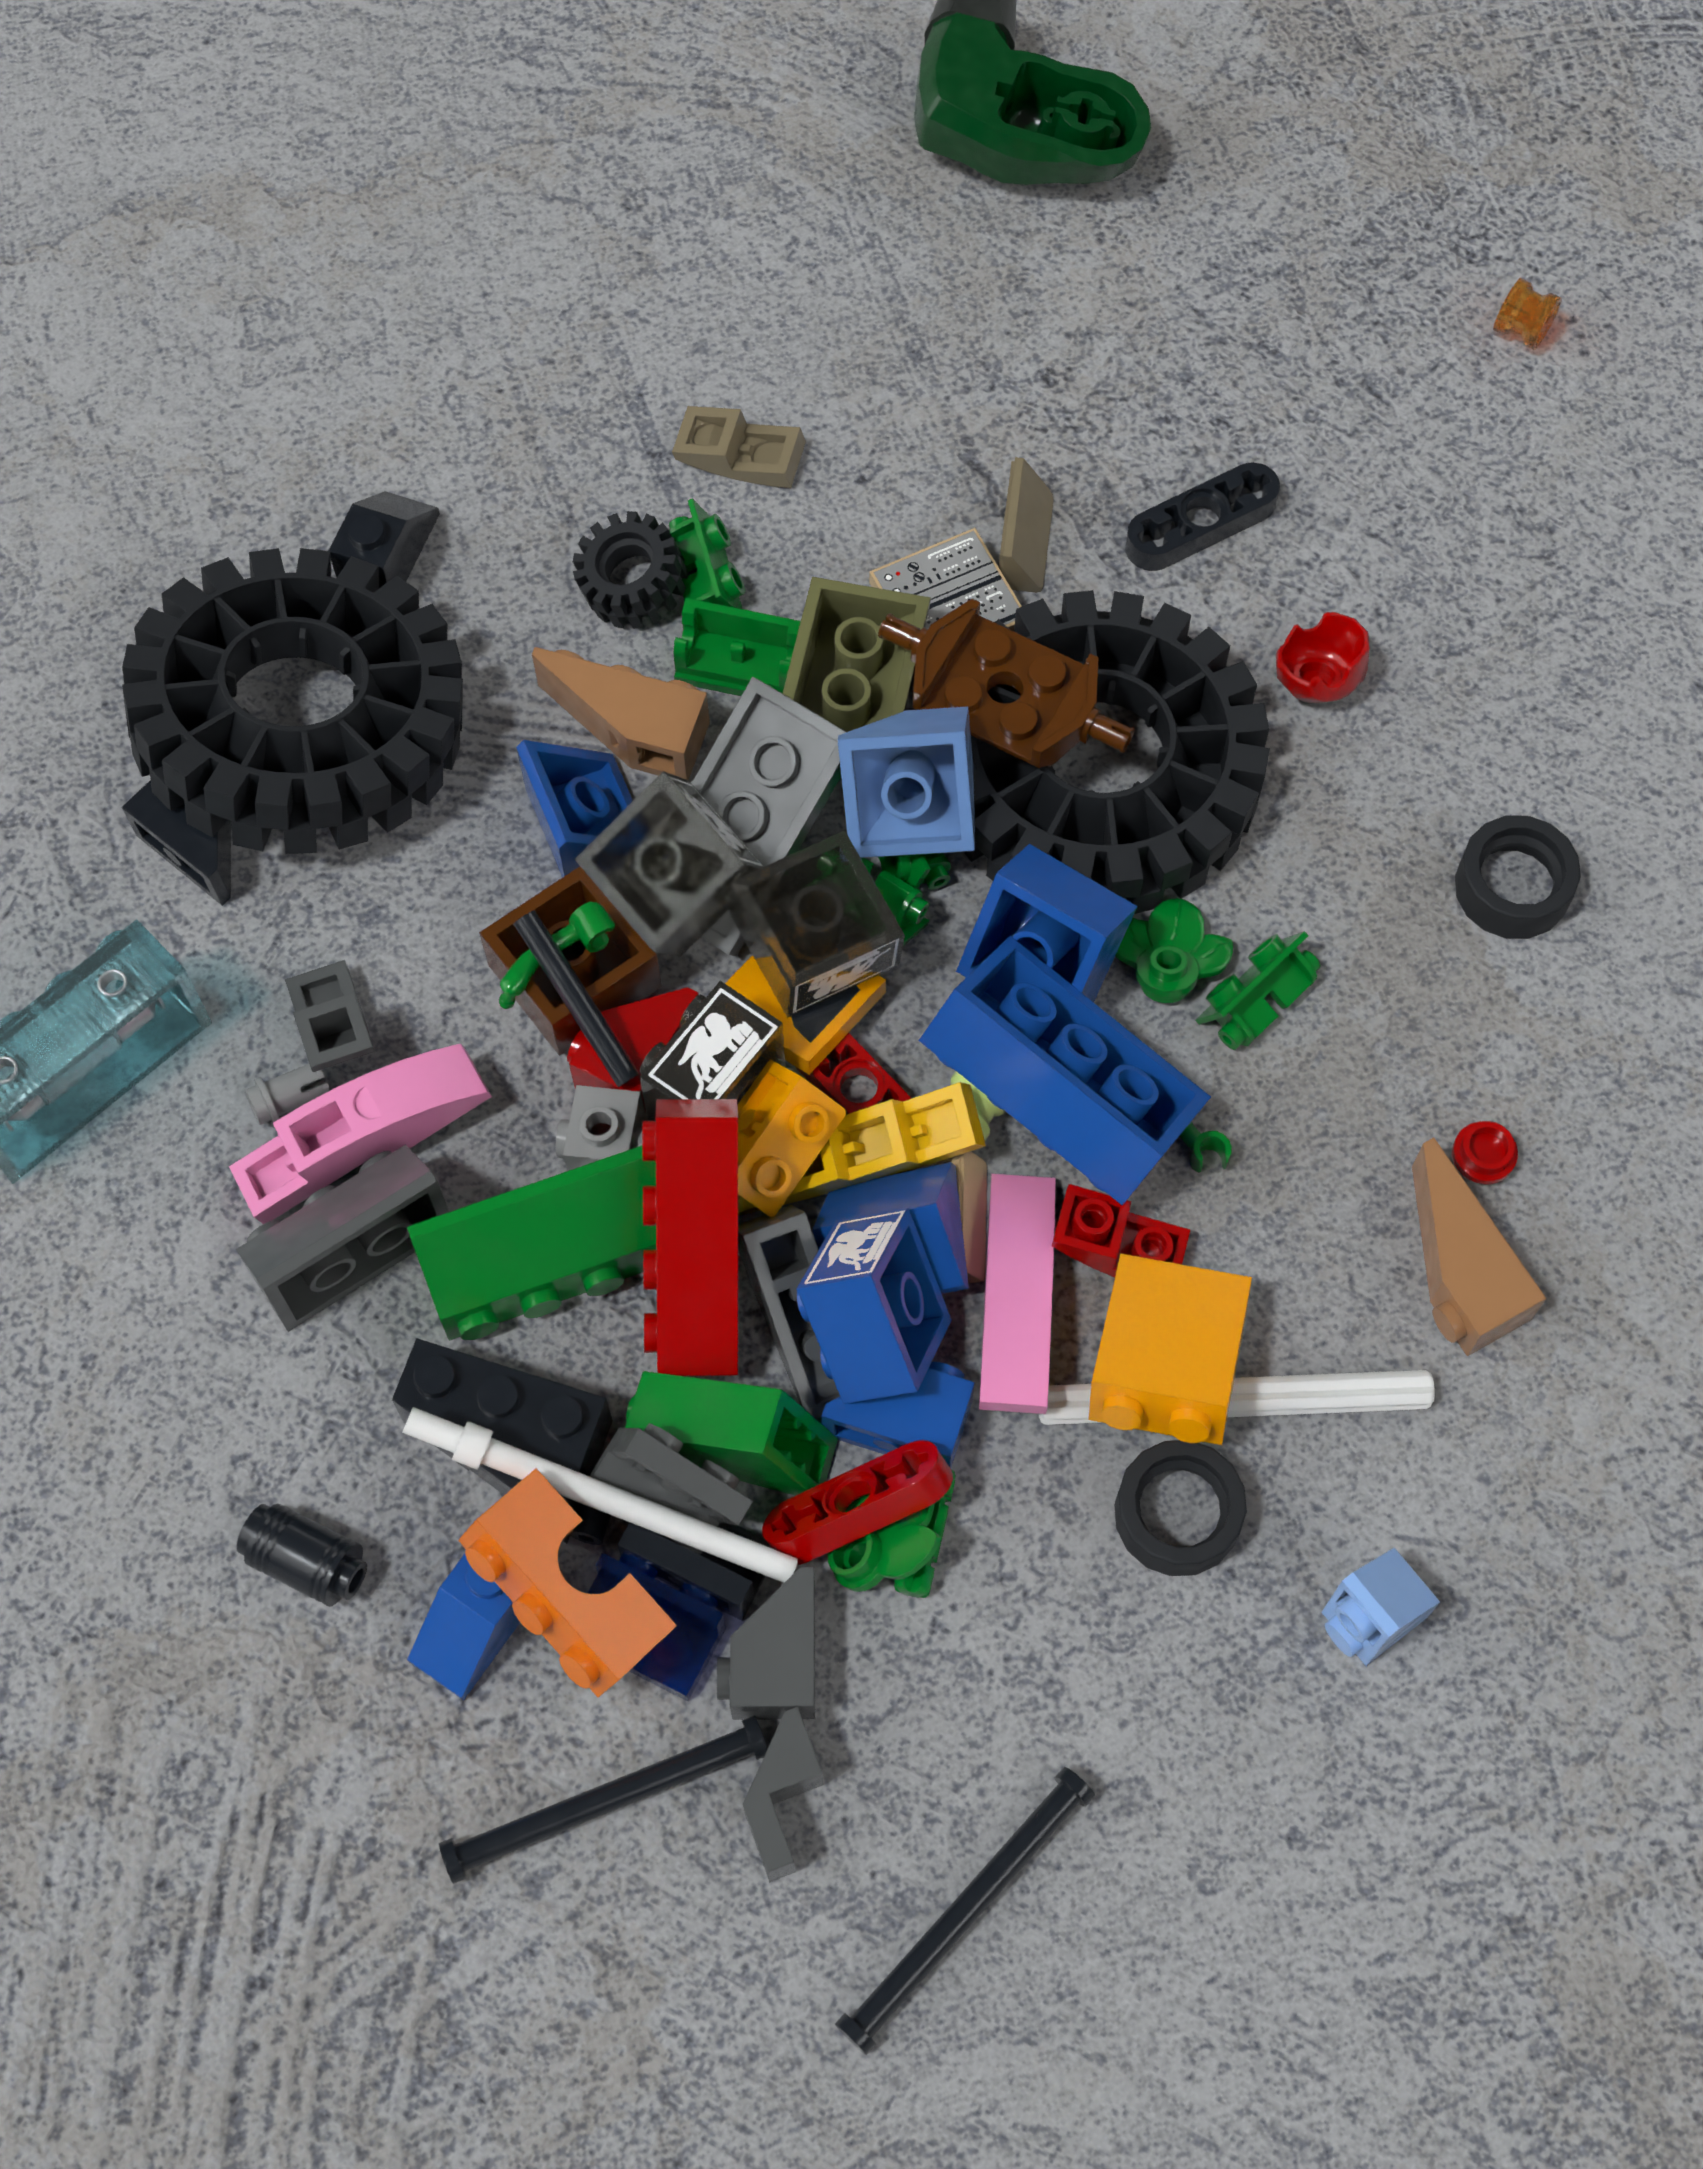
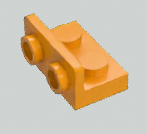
(780, 1134)

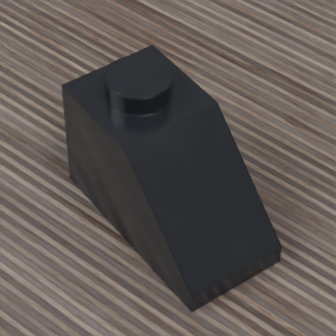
(384, 532)
(191, 851)

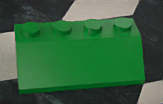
(537, 1245)

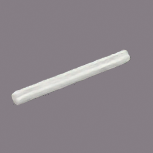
(1284, 1395)

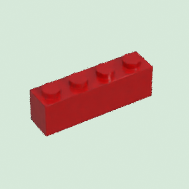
(694, 1236)

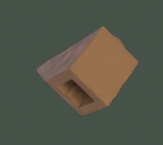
(637, 717)

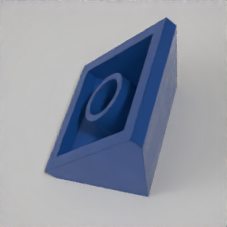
(572, 795)
(934, 1207)

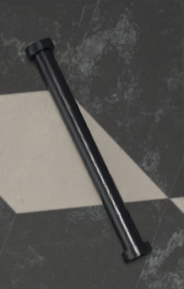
(602, 1799)
(965, 1910)

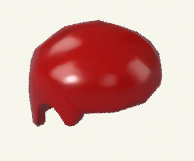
(1324, 660)

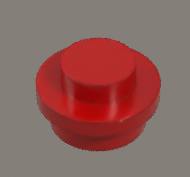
(1485, 1152)

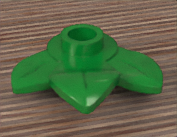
(1173, 951)
(887, 1552)

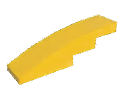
(891, 1141)

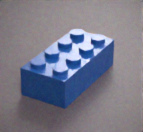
(1064, 1069)

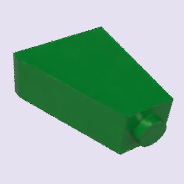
(741, 1427)

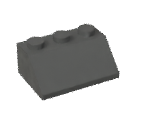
(342, 1235)

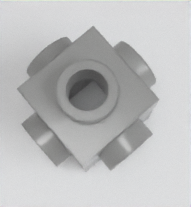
(600, 1125)

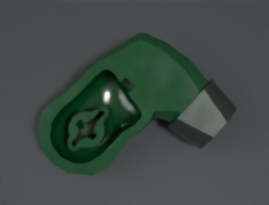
(1017, 109)

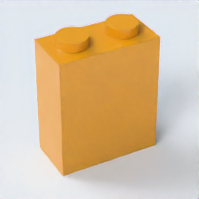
(1169, 1349)

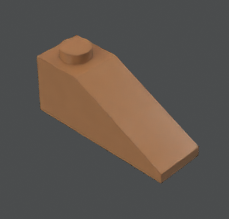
(1470, 1268)

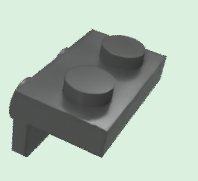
(652, 1468)

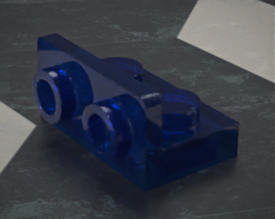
(685, 1652)

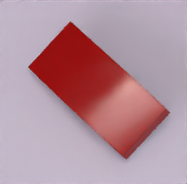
(1099, 1229)

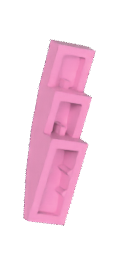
(1018, 1294)

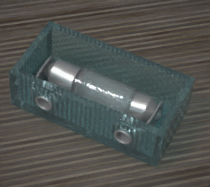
(90, 1042)

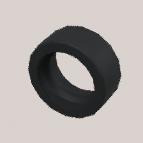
(1531, 838)
(1200, 1461)

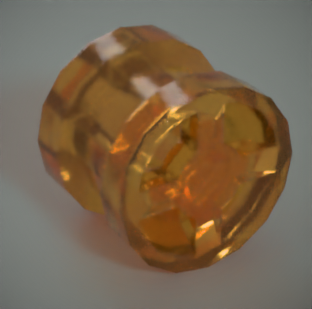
(1527, 313)

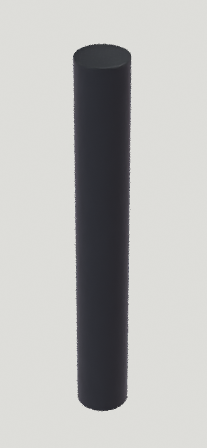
(576, 998)

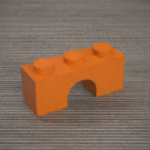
(593, 1633)

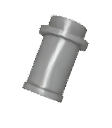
(284, 1093)

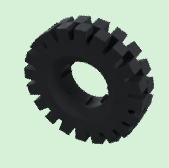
(1208, 761)
(293, 777)

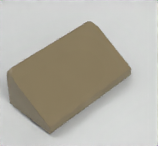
(1025, 529)

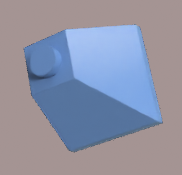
(909, 783)

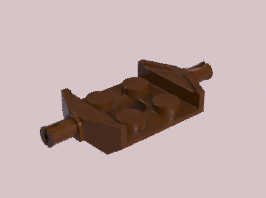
(969, 655)

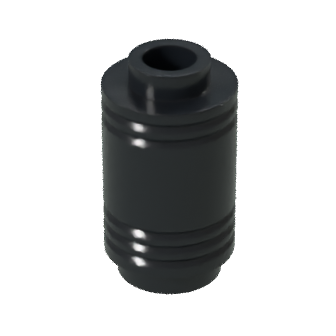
(302, 1554)

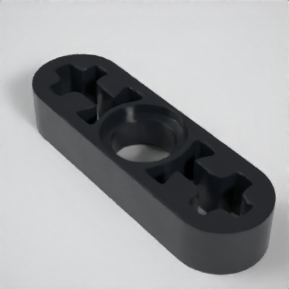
(1213, 494)

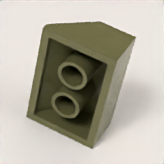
(842, 663)

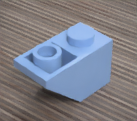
(1377, 1607)

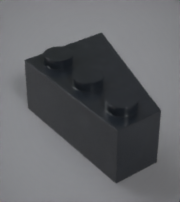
(517, 1406)

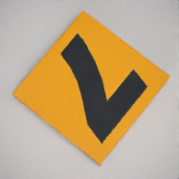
(816, 1030)

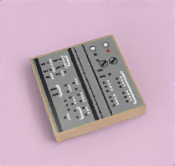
(952, 576)

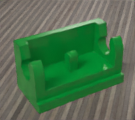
(731, 645)

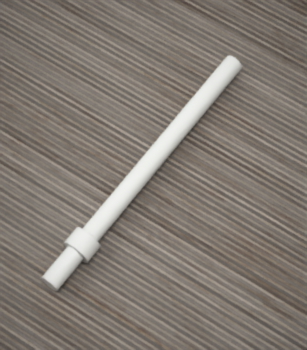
(474, 1446)

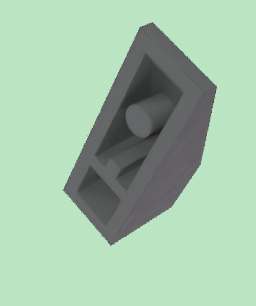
(776, 1259)

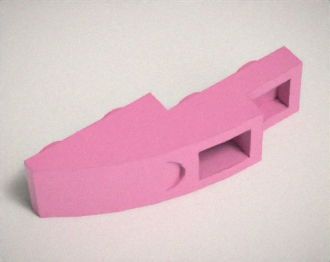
(355, 1123)

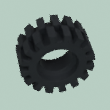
(614, 546)

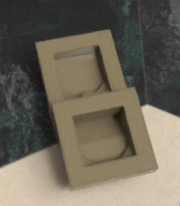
(729, 447)

